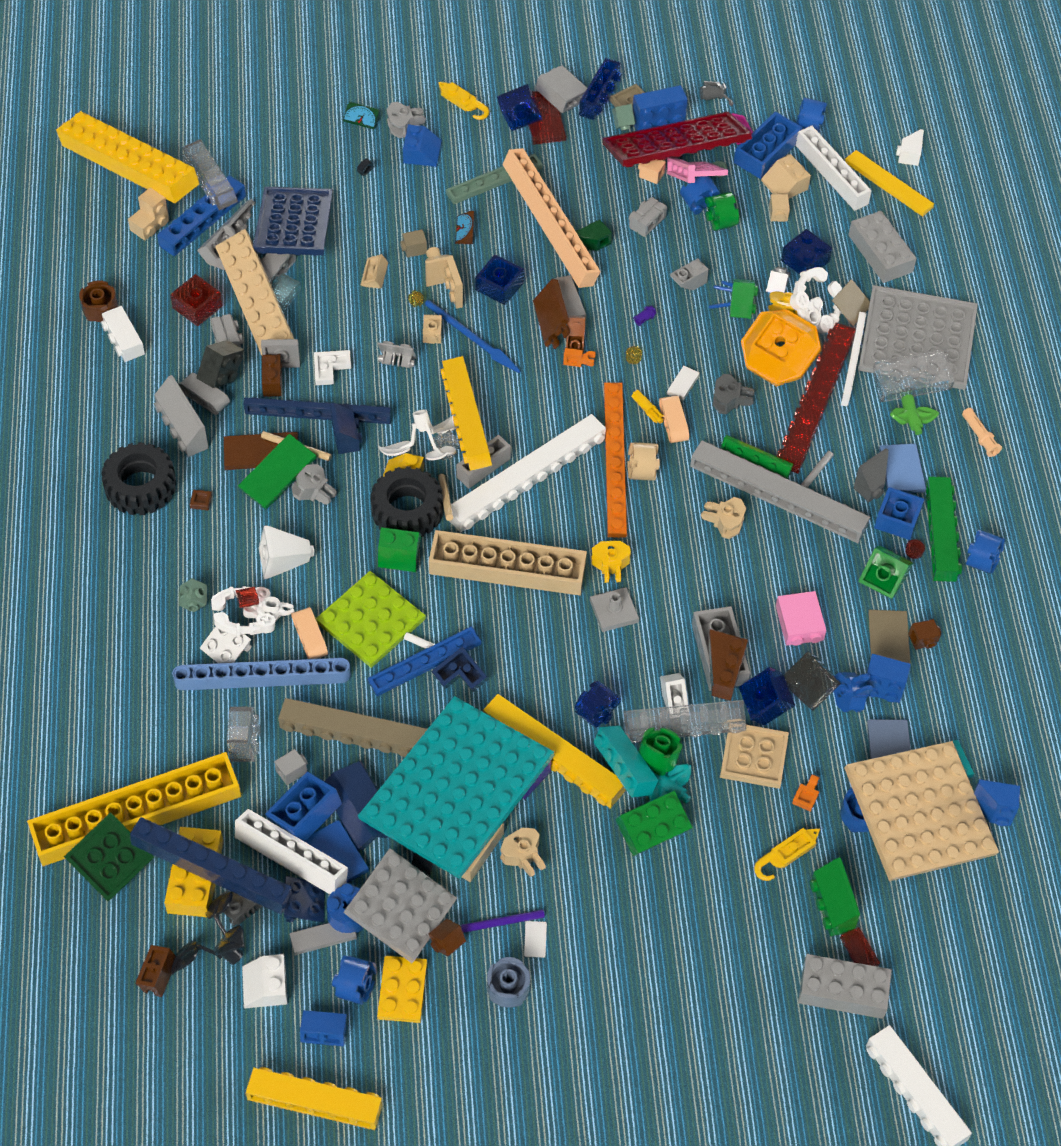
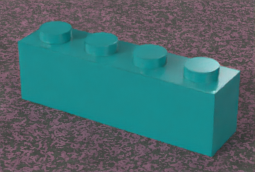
(625, 761)

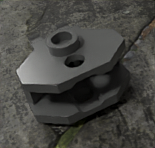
(730, 394)

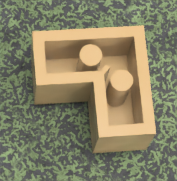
(151, 216)

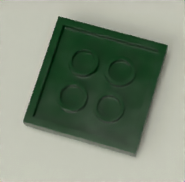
(108, 857)

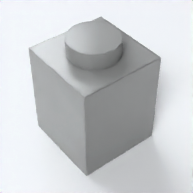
(291, 766)

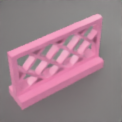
(689, 170)

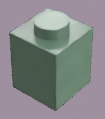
(623, 117)

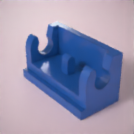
(323, 1028)

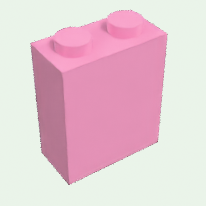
(800, 618)

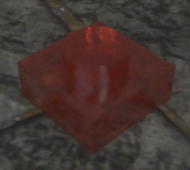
(247, 597)

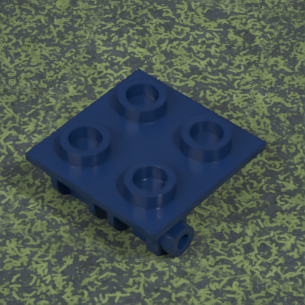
(305, 901)

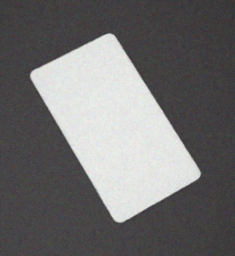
(535, 939)

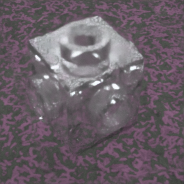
(446, 439)

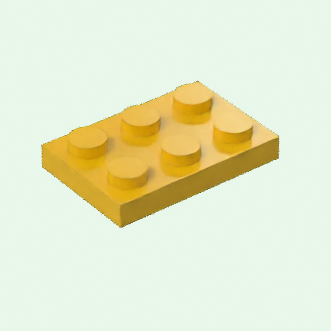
(402, 989)

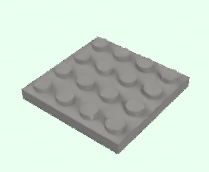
(400, 905)

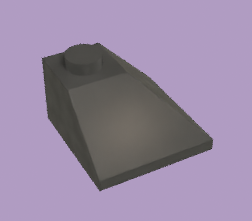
(872, 476)

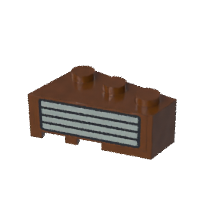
(725, 661)

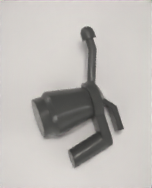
(713, 90)

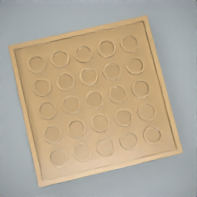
(921, 810)

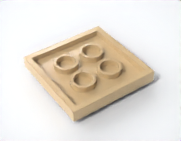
(755, 756)

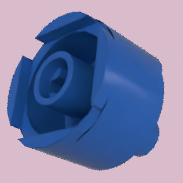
(811, 113)
(695, 193)
(985, 551)
(852, 814)
(336, 905)
(354, 979)

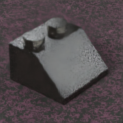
(811, 680)

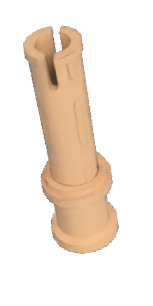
(985, 438)

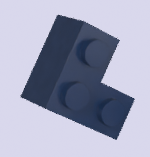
(460, 665)

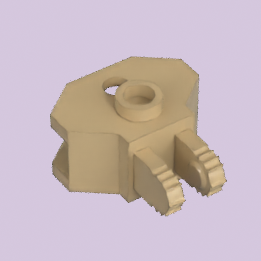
(726, 516)
(522, 850)

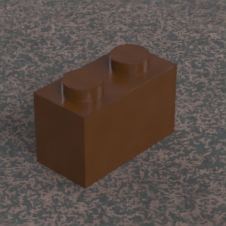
(271, 375)

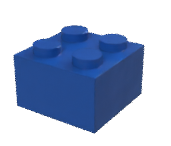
(899, 513)
(887, 677)

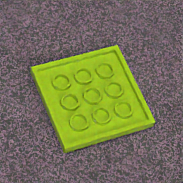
(370, 619)

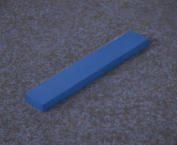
(422, 661)

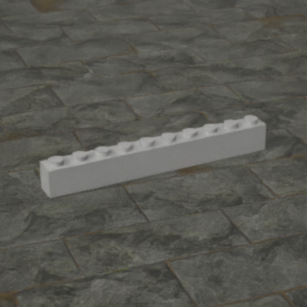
(780, 491)

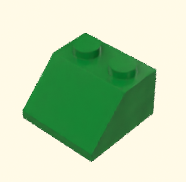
(398, 549)
(885, 571)

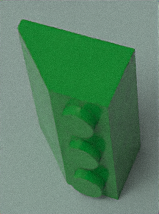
(835, 898)

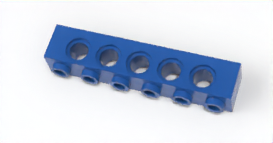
(195, 221)

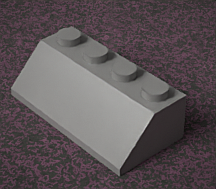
(180, 417)

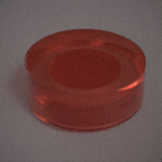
(914, 549)

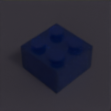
(519, 107)
(806, 252)
(499, 279)
(766, 696)

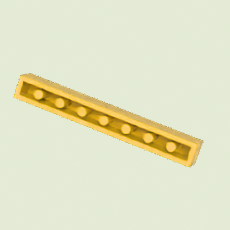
(466, 413)
(567, 759)

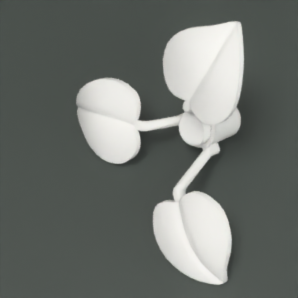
(423, 423)

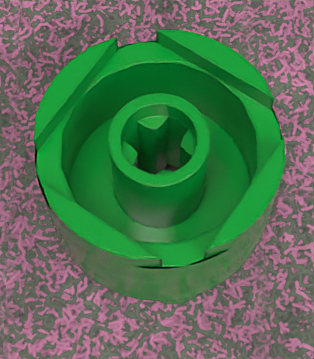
(722, 211)
(660, 750)

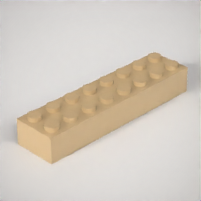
(507, 562)

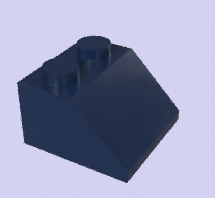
(345, 429)

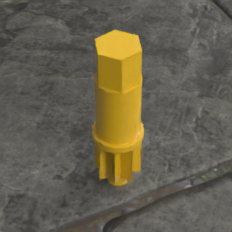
(650, 409)

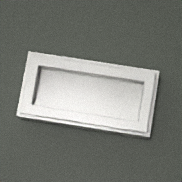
(683, 383)

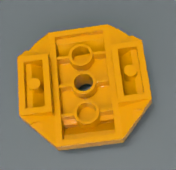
(784, 362)

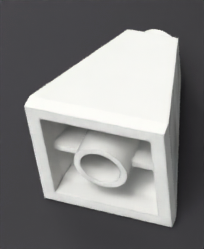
(282, 551)

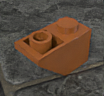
(576, 327)

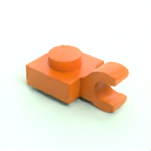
(576, 358)
(807, 795)

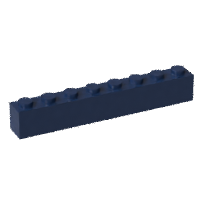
(211, 865)

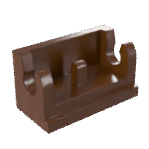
(156, 970)

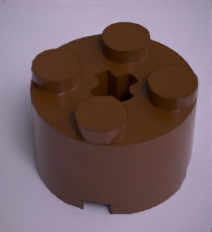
(97, 299)

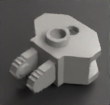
(401, 116)
(313, 485)

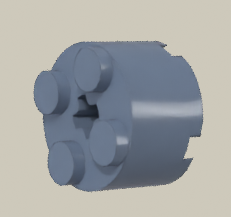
(505, 993)

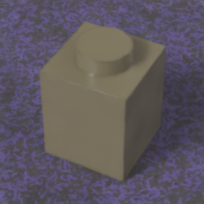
(414, 243)

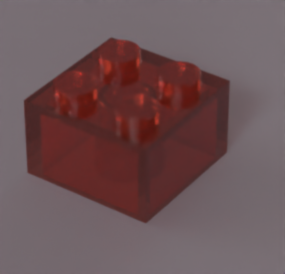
(196, 300)

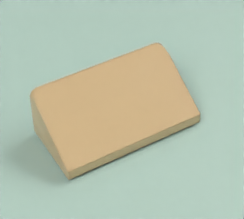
(374, 272)

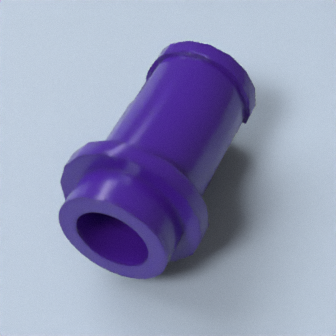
(648, 313)

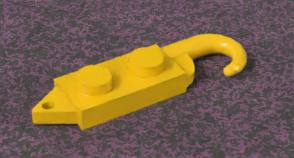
(463, 99)
(787, 851)

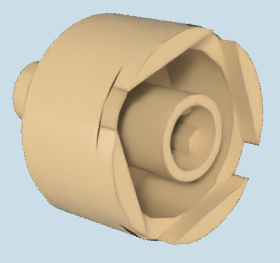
(643, 461)

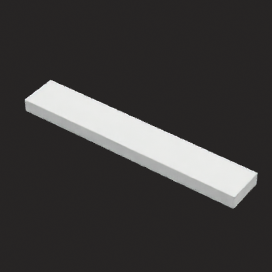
(853, 359)

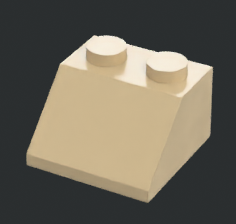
(787, 177)

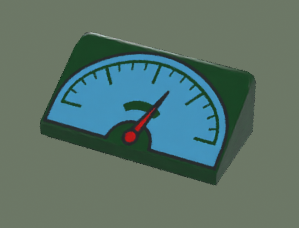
(361, 115)

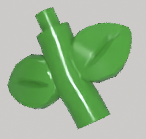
(913, 416)

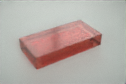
(859, 948)

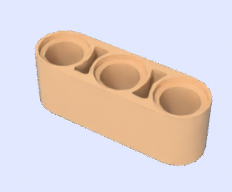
(674, 419)
(309, 633)

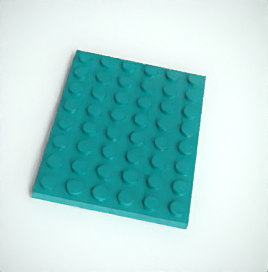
(456, 786)

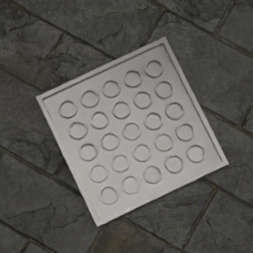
(917, 323)

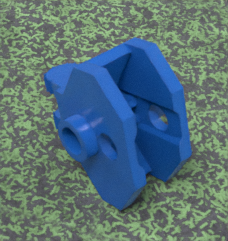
(852, 691)

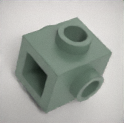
(193, 595)

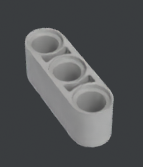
(206, 396)

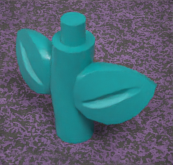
(673, 781)

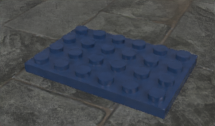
(293, 221)

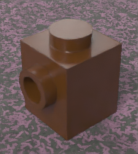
(924, 634)
(447, 937)

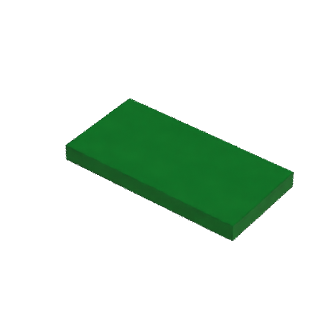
(277, 471)

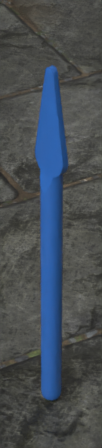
(496, 354)

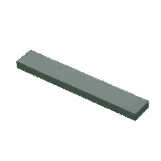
(484, 182)

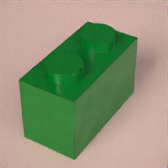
(742, 298)

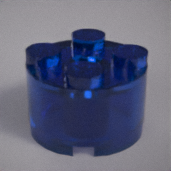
(597, 704)

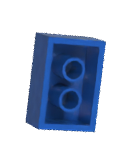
(659, 107)
(304, 806)

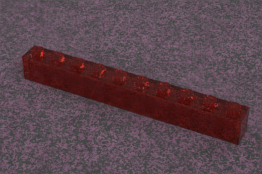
(817, 395)

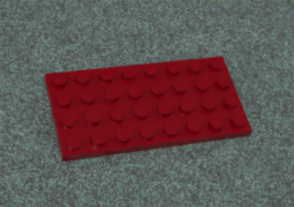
(676, 139)

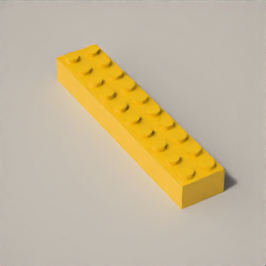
(128, 156)
(155, 799)

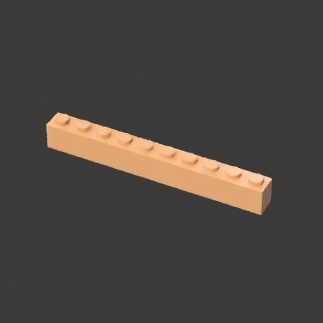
(551, 218)

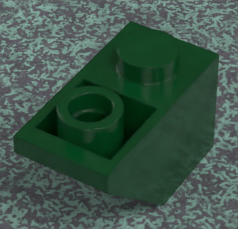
(595, 235)

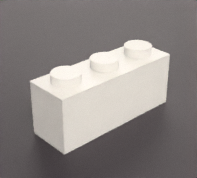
(122, 334)

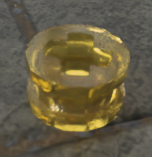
(636, 352)

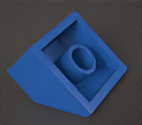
(421, 146)
(998, 801)

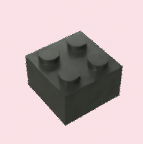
(220, 364)

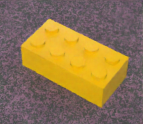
(187, 892)

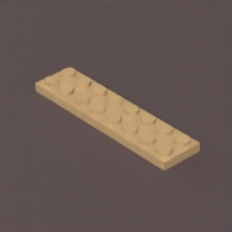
(253, 289)

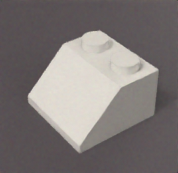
(265, 982)

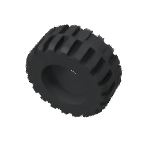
(134, 460)
(407, 483)

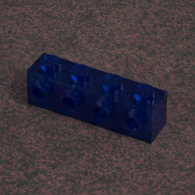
(599, 89)

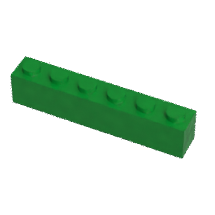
(942, 529)

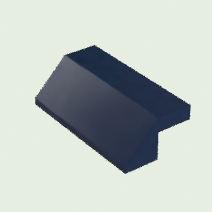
(355, 791)

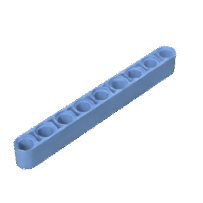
(253, 669)

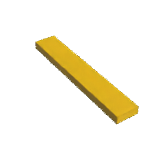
(889, 183)

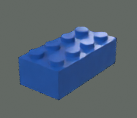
(768, 144)

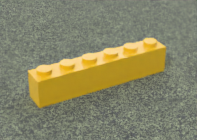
(314, 1098)

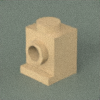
(432, 329)

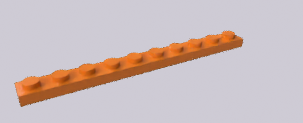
(615, 461)

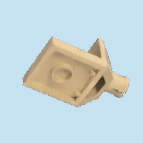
(441, 270)

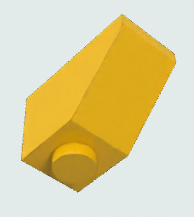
(403, 461)

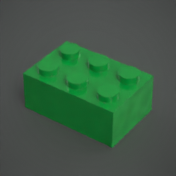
(653, 823)

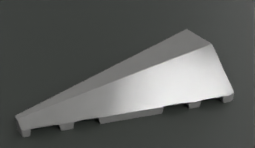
(232, 226)

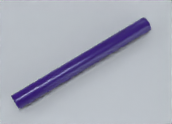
(502, 921)

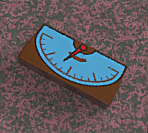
(465, 228)

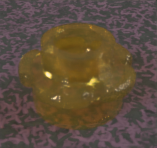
(416, 298)

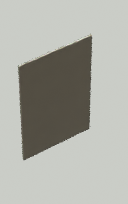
(889, 634)

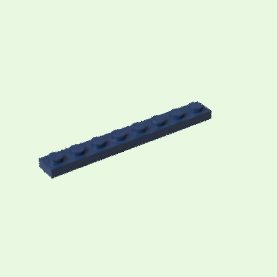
(313, 410)

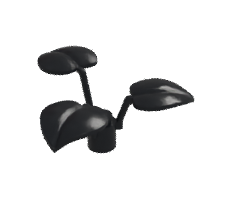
(226, 948)

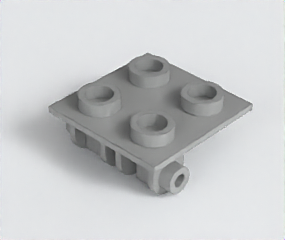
(389, 350)

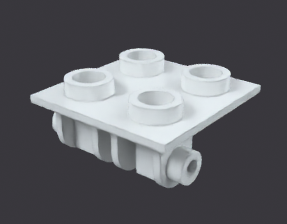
(225, 646)

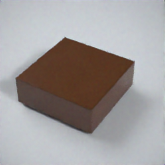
(200, 500)

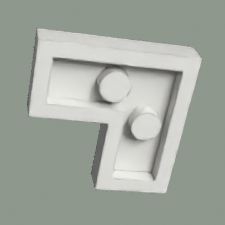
(327, 362)

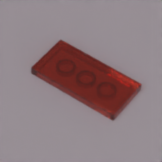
(550, 128)

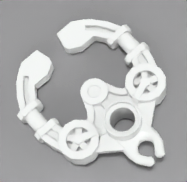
(811, 309)
(265, 613)

